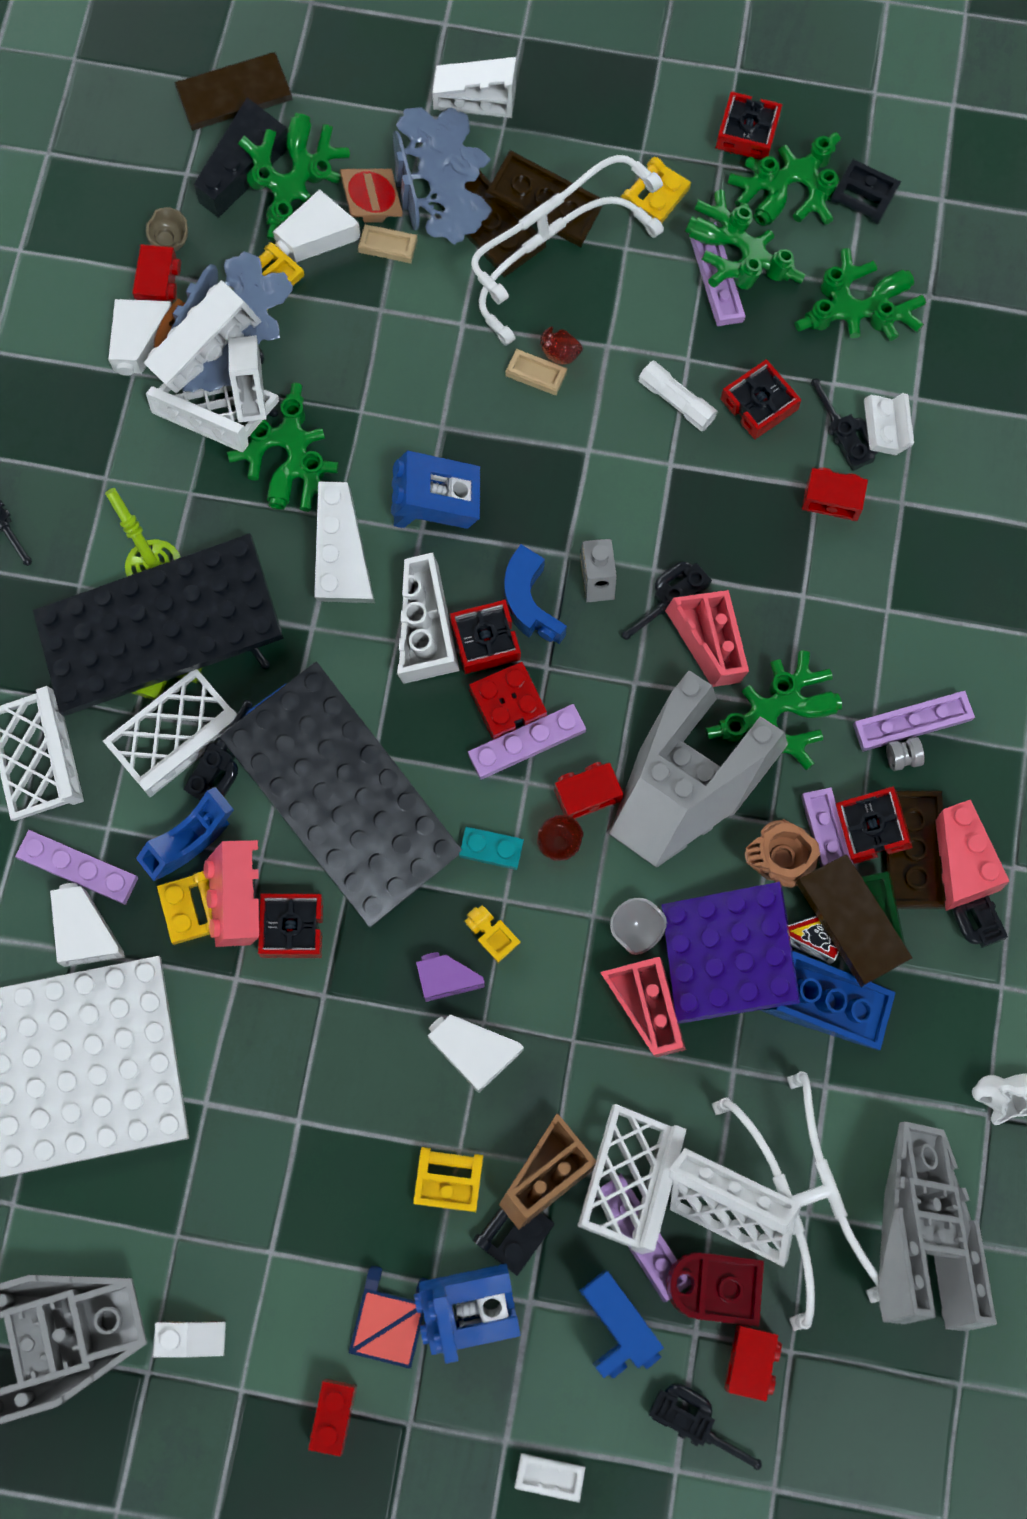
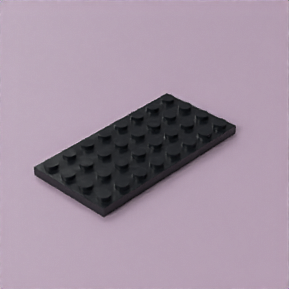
(157, 624)
(341, 793)

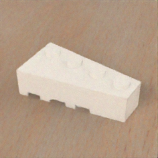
(200, 336)
(340, 556)
(426, 632)

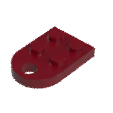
(720, 1289)

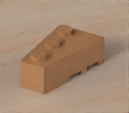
(548, 1173)

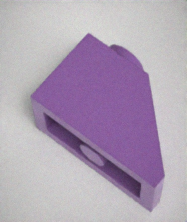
(446, 977)

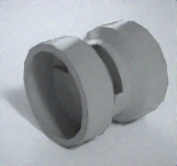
(905, 754)

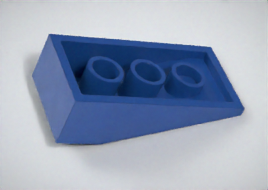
(837, 1004)

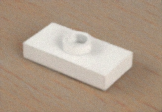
(550, 1477)

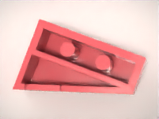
(711, 635)
(967, 856)
(232, 894)
(648, 1003)

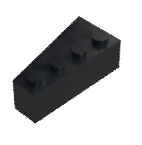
(227, 169)

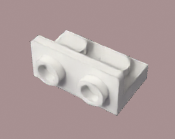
(889, 423)

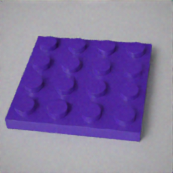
(730, 953)

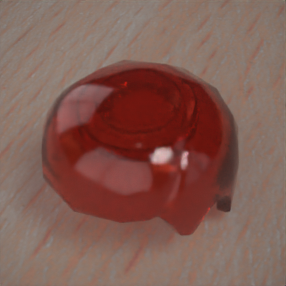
(560, 346)
(559, 837)

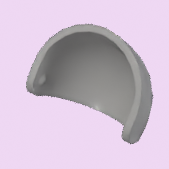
(638, 925)

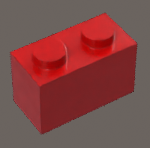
(156, 274)
(835, 494)
(588, 790)
(752, 1363)
(332, 1417)

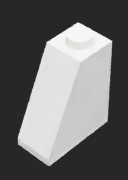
(316, 229)
(134, 333)
(246, 378)
(80, 928)
(473, 1050)

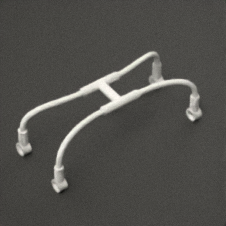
(498, 292)
(826, 1190)

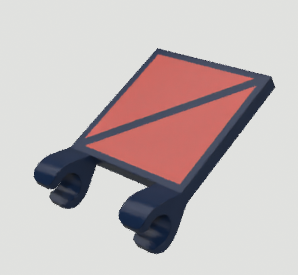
(386, 1324)

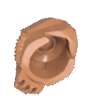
(783, 853)

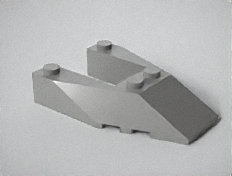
(680, 792)
(929, 1216)
(65, 1336)

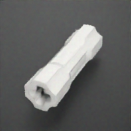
(693, 408)

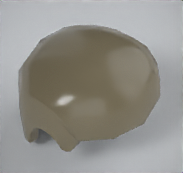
(167, 228)

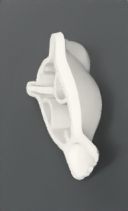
(1004, 1096)

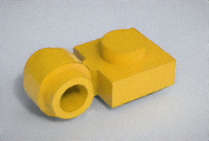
(497, 939)

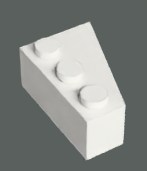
(476, 87)

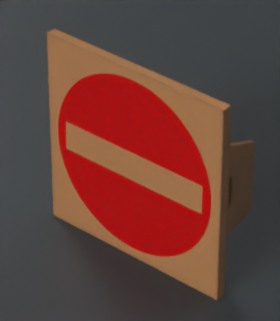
(371, 194)

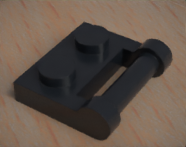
(869, 184)
(518, 1244)

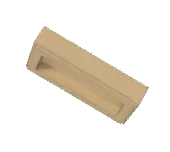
(387, 243)
(536, 372)

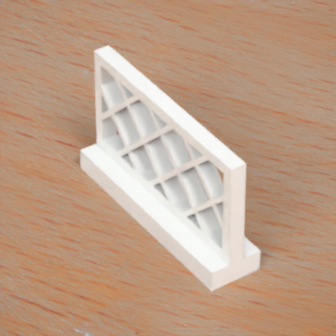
(201, 418)
(59, 751)
(182, 755)
(658, 1185)
(746, 1199)

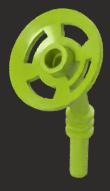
(131, 527)

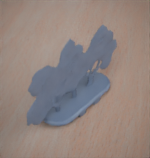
(446, 167)
(256, 290)

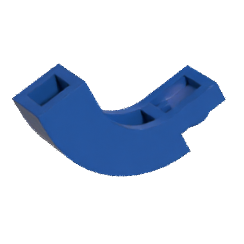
(519, 578)
(187, 839)

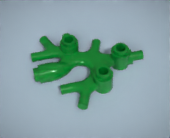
(776, 180)
(292, 185)
(733, 231)
(877, 307)
(299, 461)
(784, 701)

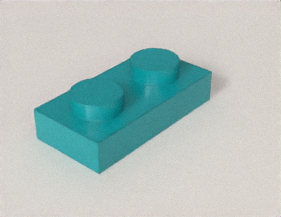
(491, 848)

